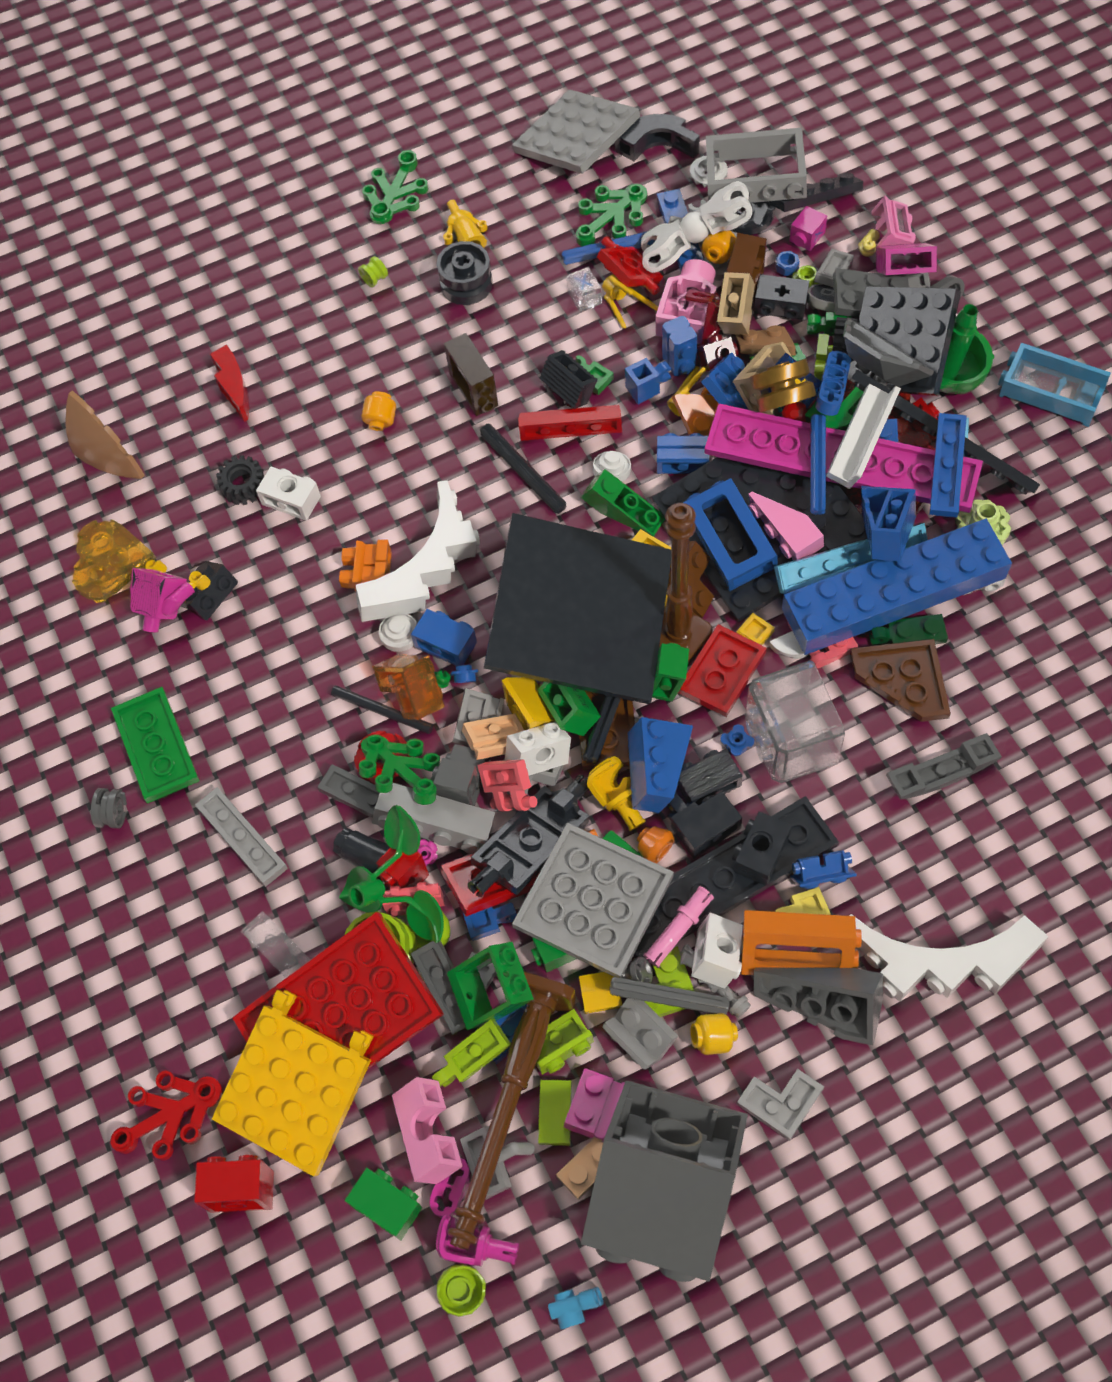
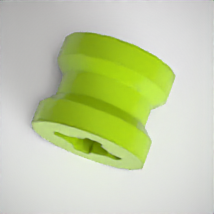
(373, 271)

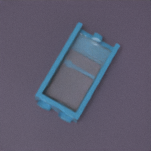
(1054, 383)

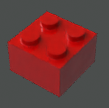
(234, 1184)

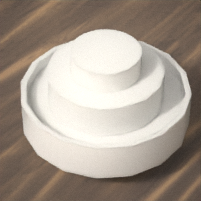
(614, 462)
(396, 632)

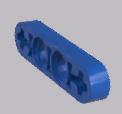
(833, 383)

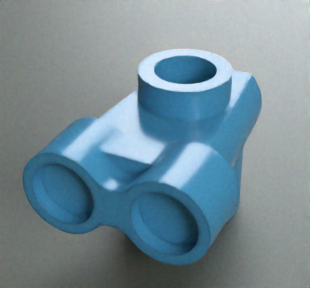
(569, 1306)

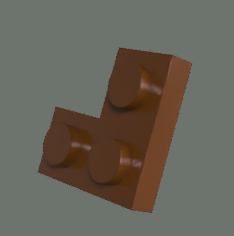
(697, 563)

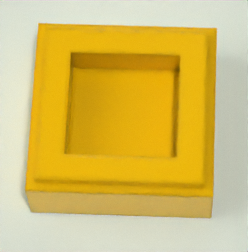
(756, 629)

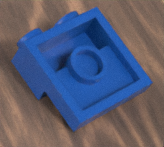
(720, 381)

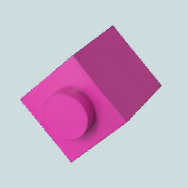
(808, 228)

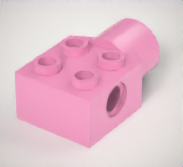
(694, 276)

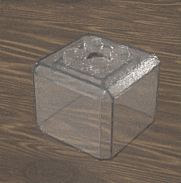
(794, 722)

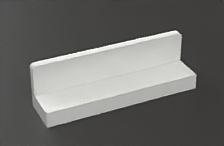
(862, 435)

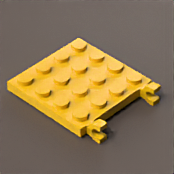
(292, 1087)

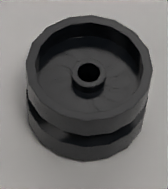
(464, 273)

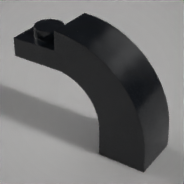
(657, 131)

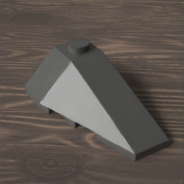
(835, 997)

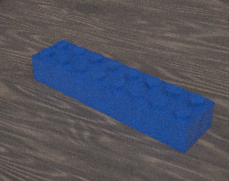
(895, 589)

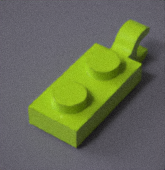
(473, 1053)

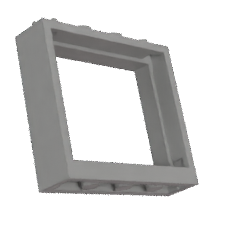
(759, 145)

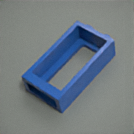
(731, 573)

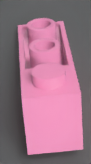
(791, 528)

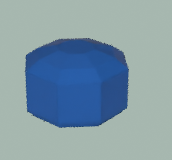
(787, 263)

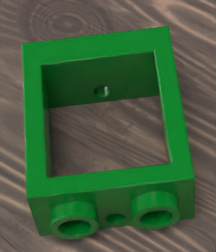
(467, 980)

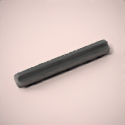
(668, 996)

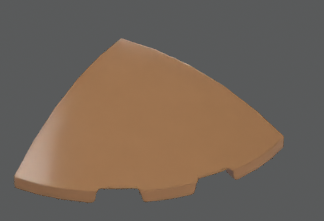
(97, 443)

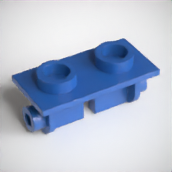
(810, 873)

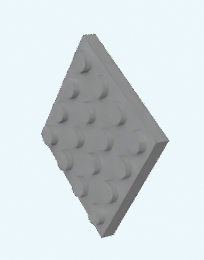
(576, 131)
(593, 900)

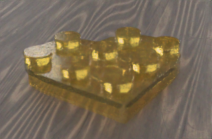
(107, 559)

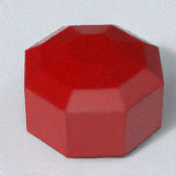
(795, 411)

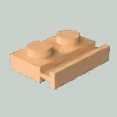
(490, 735)

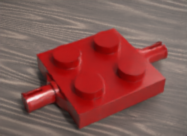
(628, 266)

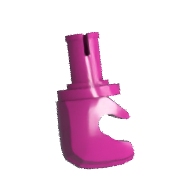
(485, 1248)

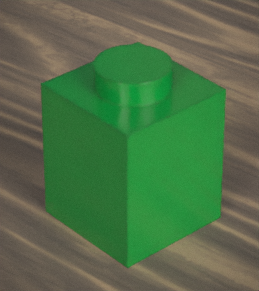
(549, 956)

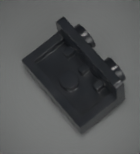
(208, 600)

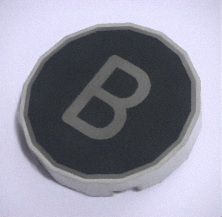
(821, 297)

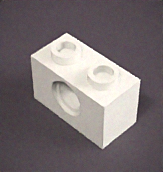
(275, 493)
(539, 747)
(718, 951)

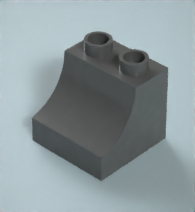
(664, 1182)

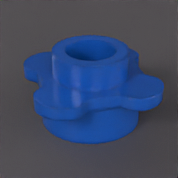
(464, 674)
(740, 747)

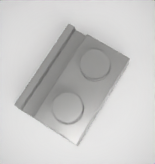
(475, 707)

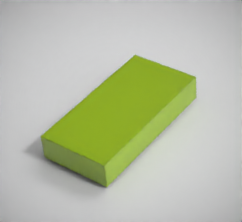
(553, 1110)

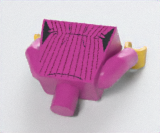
(160, 593)

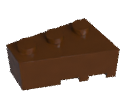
(748, 257)

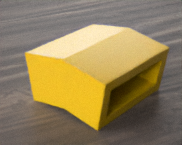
(597, 993)

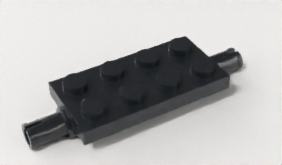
(527, 839)

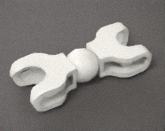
(695, 226)

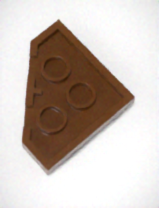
(906, 676)

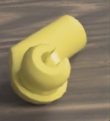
(868, 244)

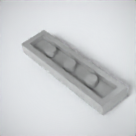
(241, 836)

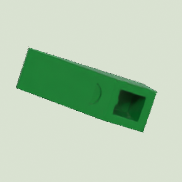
(621, 503)

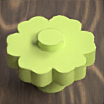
(995, 515)

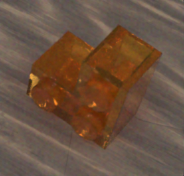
(412, 682)

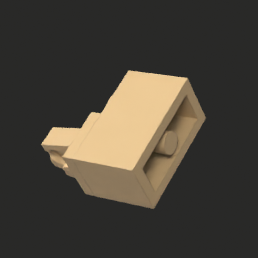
(736, 303)

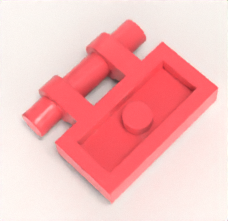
(503, 777)
(400, 908)

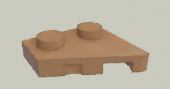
(757, 340)

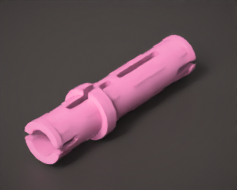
(678, 927)

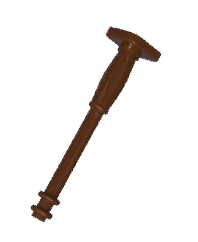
(679, 621)
(520, 1063)

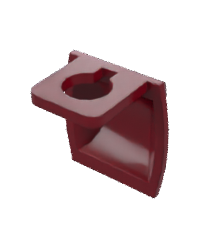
(711, 326)

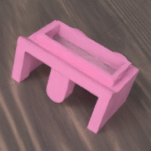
(896, 221)

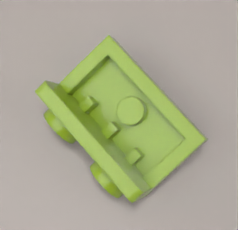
(564, 1039)

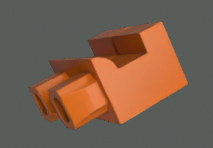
(369, 563)

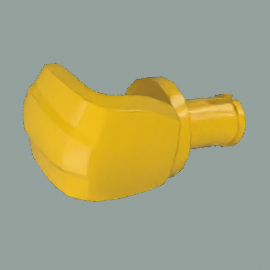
(611, 795)

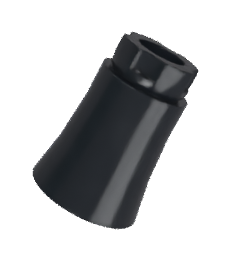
(359, 849)

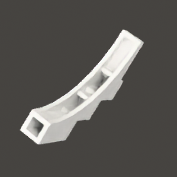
(407, 587)
(990, 961)

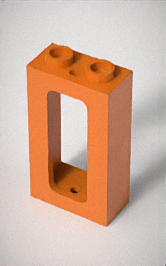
(799, 930)

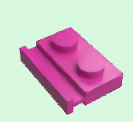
(593, 1104)

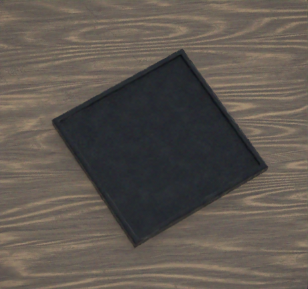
(579, 609)

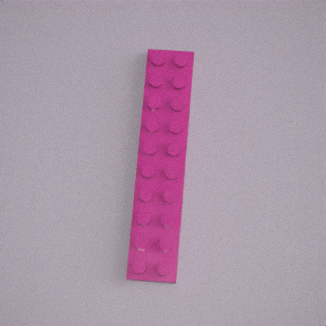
(786, 447)

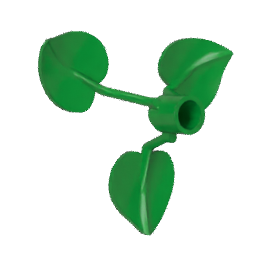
(367, 892)

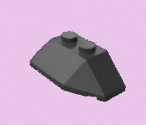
(881, 357)

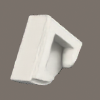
(787, 646)

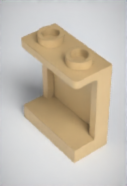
(765, 358)

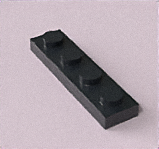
(822, 191)

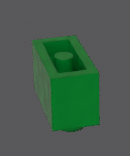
(670, 671)
(569, 707)
(384, 1203)

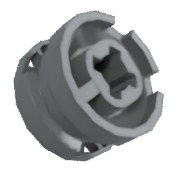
(108, 808)

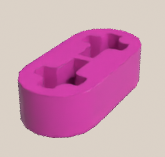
(456, 1194)

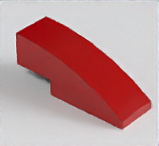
(231, 380)

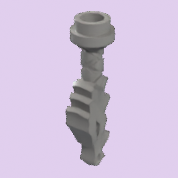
(737, 1004)

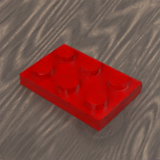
(722, 670)
(458, 875)

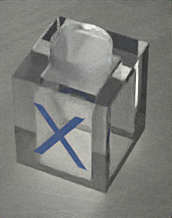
(584, 289)

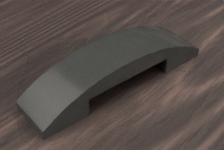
(945, 769)

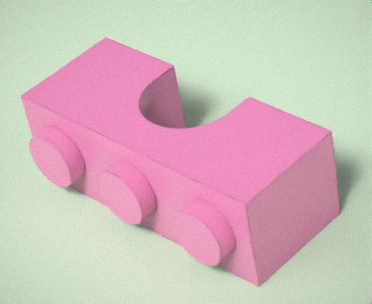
(429, 1155)

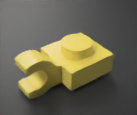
(807, 902)

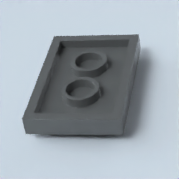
(851, 285)

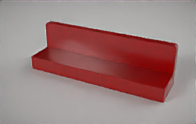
(570, 422)

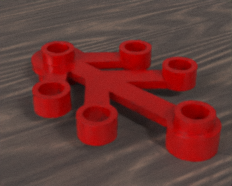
(171, 1113)

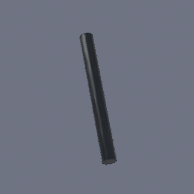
(380, 708)

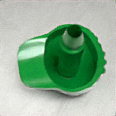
(968, 355)

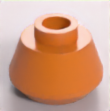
(655, 843)

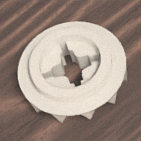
(699, 166)

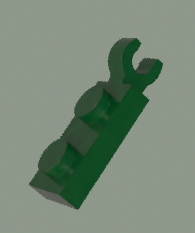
(911, 630)

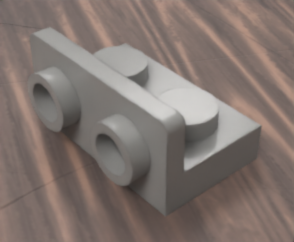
(640, 1032)

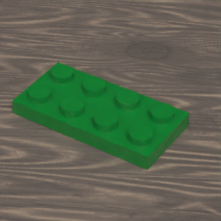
(155, 745)

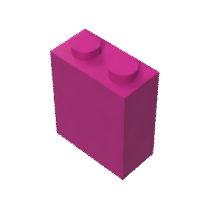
(906, 259)

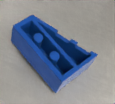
(888, 520)
(656, 761)

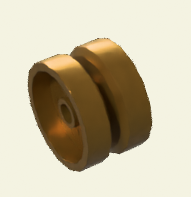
(783, 385)

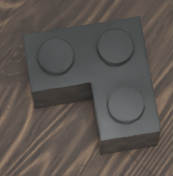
(459, 776)

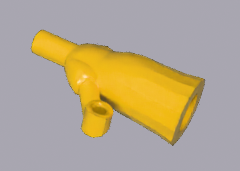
(464, 225)

